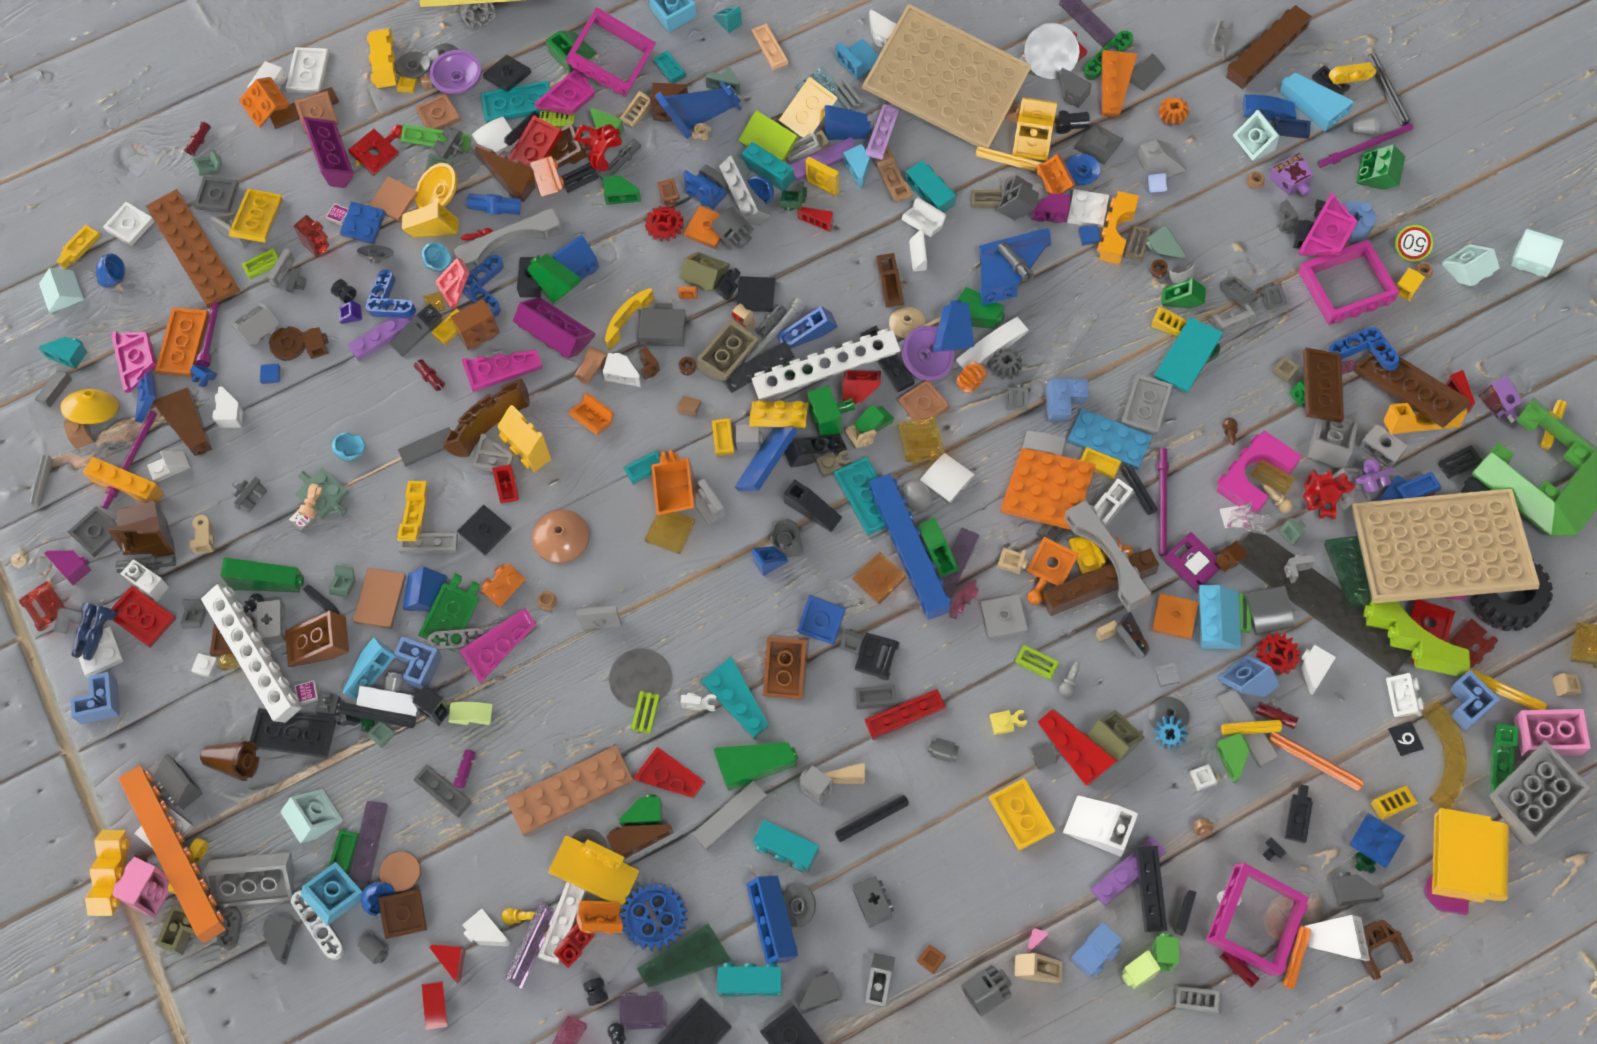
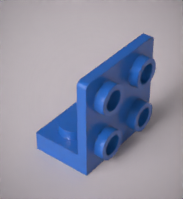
(703, 189)

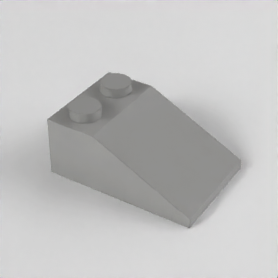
(1333, 441)

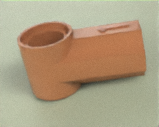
(593, 361)

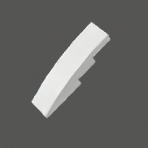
(1000, 338)

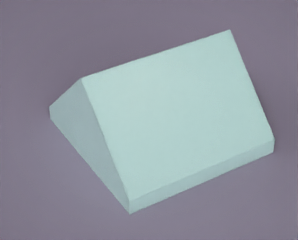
(1257, 136)
(60, 289)

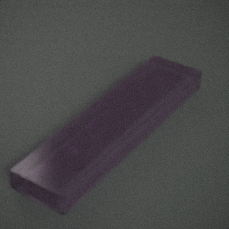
(1088, 21)
(961, 553)
(368, 842)
(530, 945)

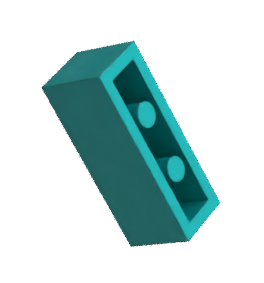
(768, 166)
(930, 187)
(785, 846)
(749, 980)

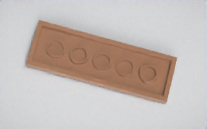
(569, 790)

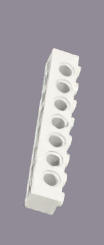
(886, 337)
(251, 653)

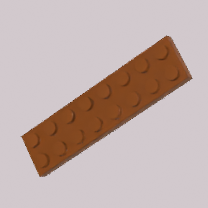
(192, 248)

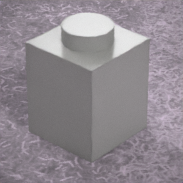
(748, 437)

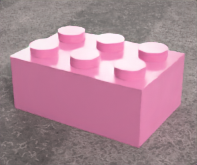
(1562, 729)
(142, 887)

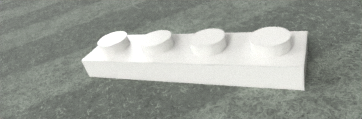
(562, 921)

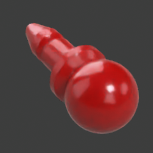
(473, 236)

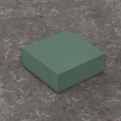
(381, 734)

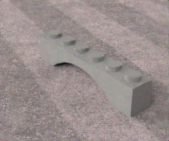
(540, 226)
(1085, 523)

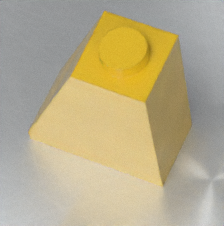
(430, 221)

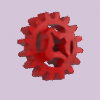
(664, 223)
(1280, 646)

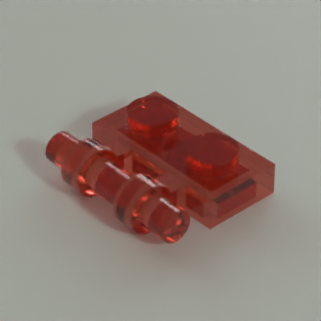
(1470, 635)

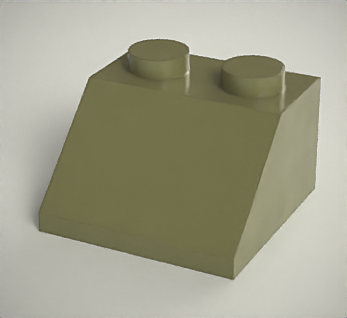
(703, 270)
(1115, 735)

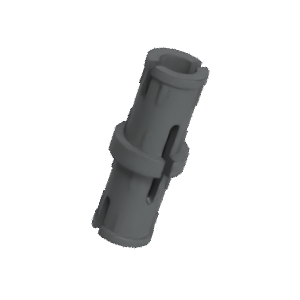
(771, 320)

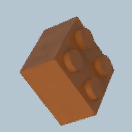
(475, 324)

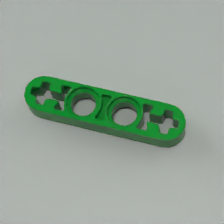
(1116, 43)

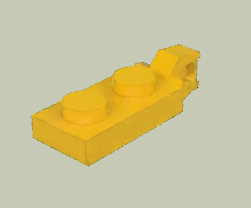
(77, 246)

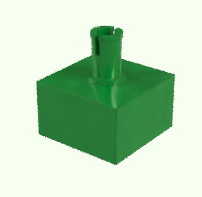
(826, 412)

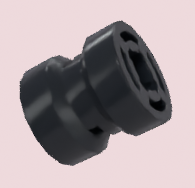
(342, 290)
(595, 991)

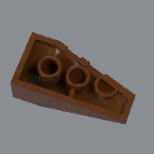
(512, 175)

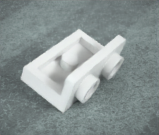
(924, 217)

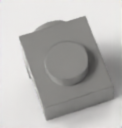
(1298, 563)

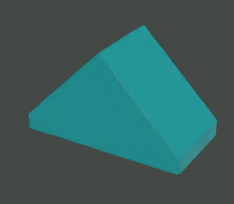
(729, 18)

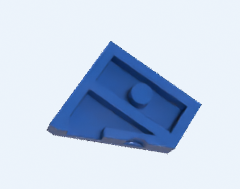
(145, 397)

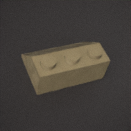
(726, 351)

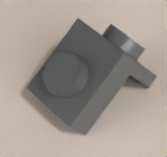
(193, 614)

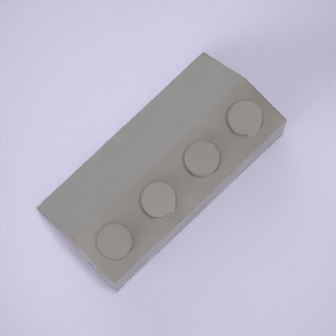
(250, 879)

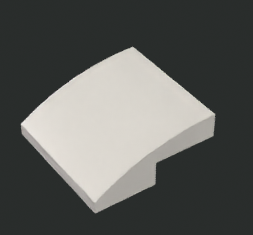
(493, 135)
(947, 477)

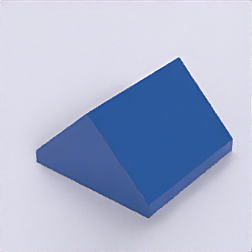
(422, 589)

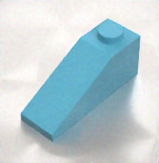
(369, 667)

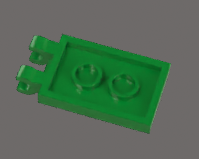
(451, 610)

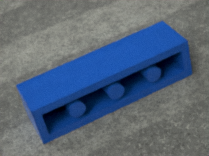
(772, 919)

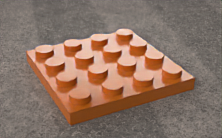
(1046, 487)

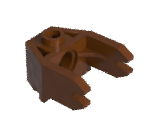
(1383, 933)

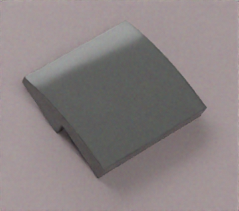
(1270, 610)

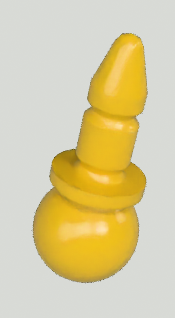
(513, 916)

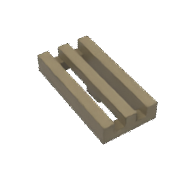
(985, 202)
(1134, 255)

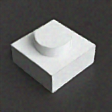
(204, 665)

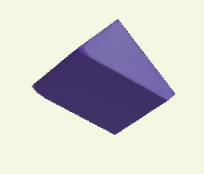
(350, 312)

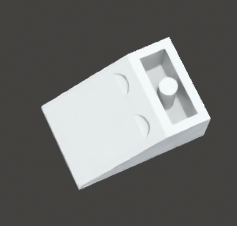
(1100, 824)

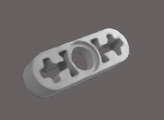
(441, 635)

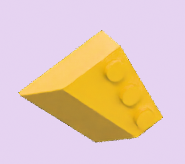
(523, 440)

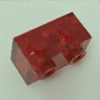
(311, 235)

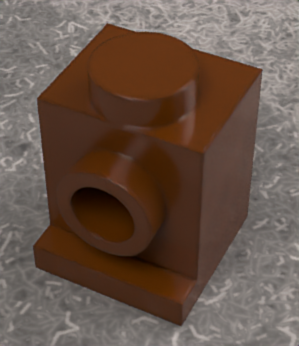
(1231, 556)

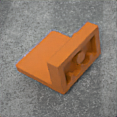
(262, 100)

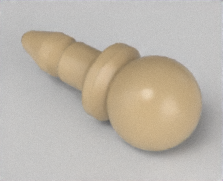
(1284, 505)

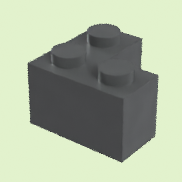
(1017, 198)

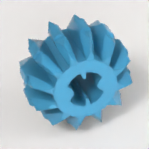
(1179, 733)

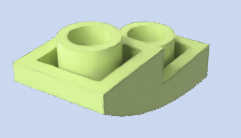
(468, 712)

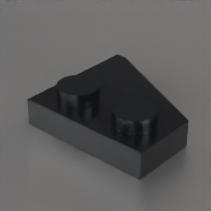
(1132, 635)

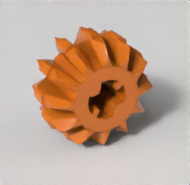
(1173, 111)
(971, 377)

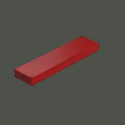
(904, 714)

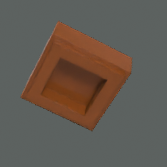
(931, 959)

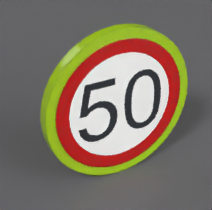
(1414, 243)

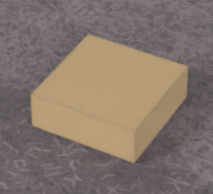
(1106, 631)

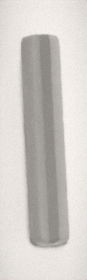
(40, 481)

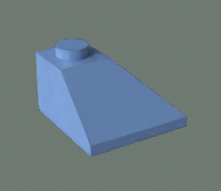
(1250, 677)

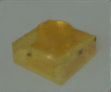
(435, 300)

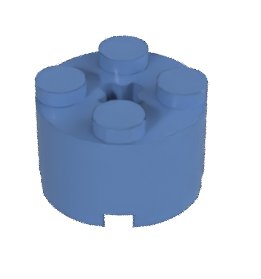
(1366, 218)

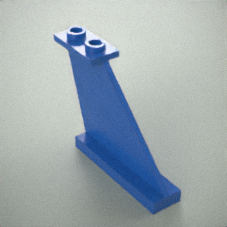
(698, 107)
(997, 274)

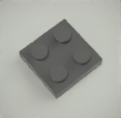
(216, 194)
(92, 531)

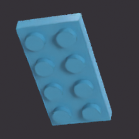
(1110, 438)

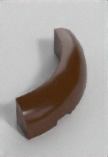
(484, 416)

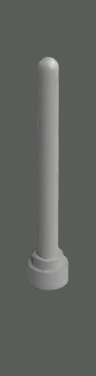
(797, 307)

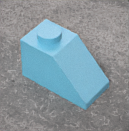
(857, 163)

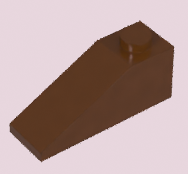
(633, 839)

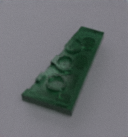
(1350, 569)
(686, 957)

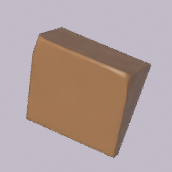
(1013, 113)
(689, 406)

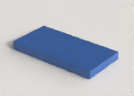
(766, 459)

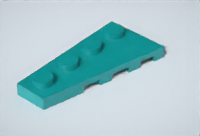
(736, 697)

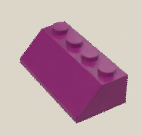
(329, 151)
(553, 327)

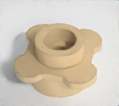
(701, 127)

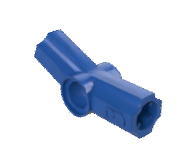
(493, 204)

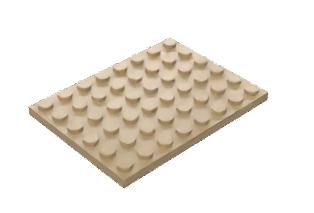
(947, 77)
(1444, 546)

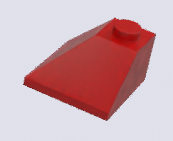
(860, 384)

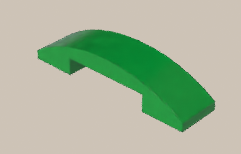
(1502, 754)

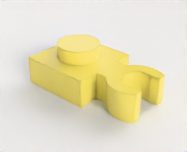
(1004, 722)

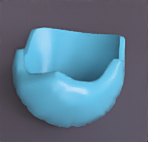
(436, 256)
(348, 446)

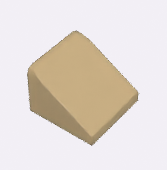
(1567, 684)

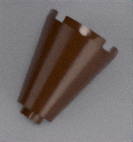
(232, 759)

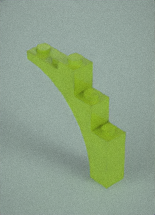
(1426, 649)

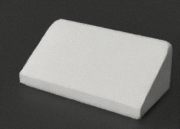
(918, 252)

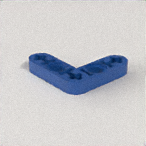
(385, 281)
(477, 288)
(1373, 339)

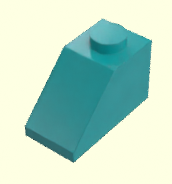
(64, 351)

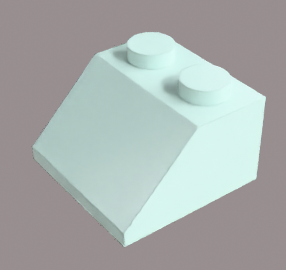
(1536, 253)
(1471, 264)
(310, 815)

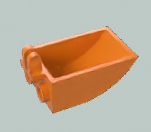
(673, 483)

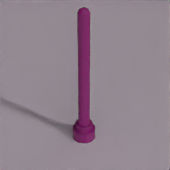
(203, 357)

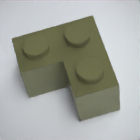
(175, 931)

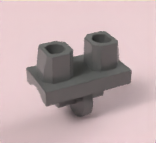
(452, 145)
(253, 488)

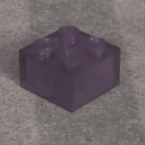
(643, 1011)

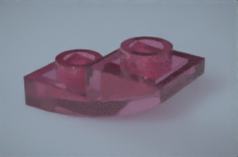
(965, 596)
(570, 1031)

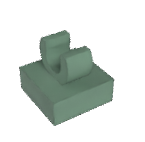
(1293, 531)

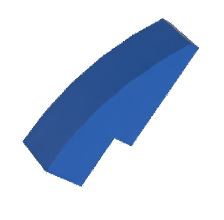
(1268, 106)

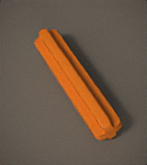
(1297, 957)

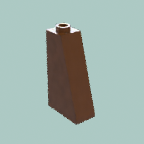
(184, 417)

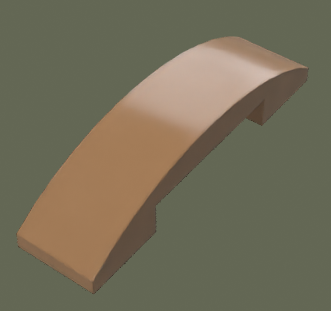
(892, 178)

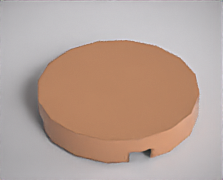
(400, 871)

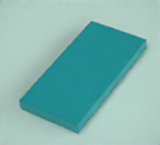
(513, 104)
(1188, 355)
(855, 485)

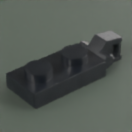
(1299, 816)

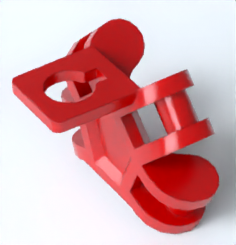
(599, 144)
(1327, 491)

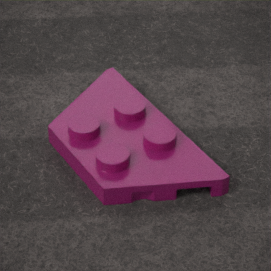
(567, 95)
(1330, 230)
(133, 356)

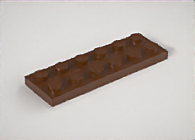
(1414, 387)

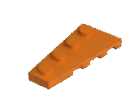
(1116, 74)

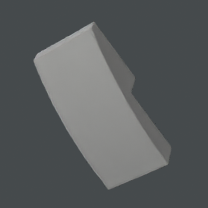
(1044, 442)

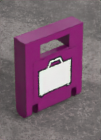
(1196, 564)

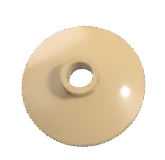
(900, 326)

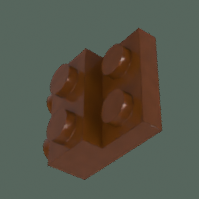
(567, 148)

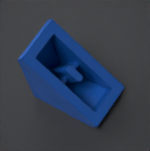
(768, 559)

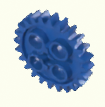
(670, 908)

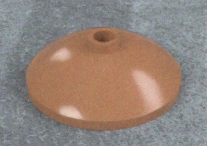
(561, 546)

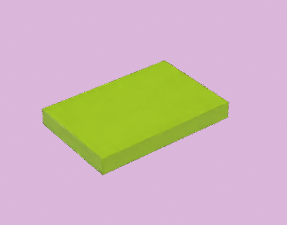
(768, 135)

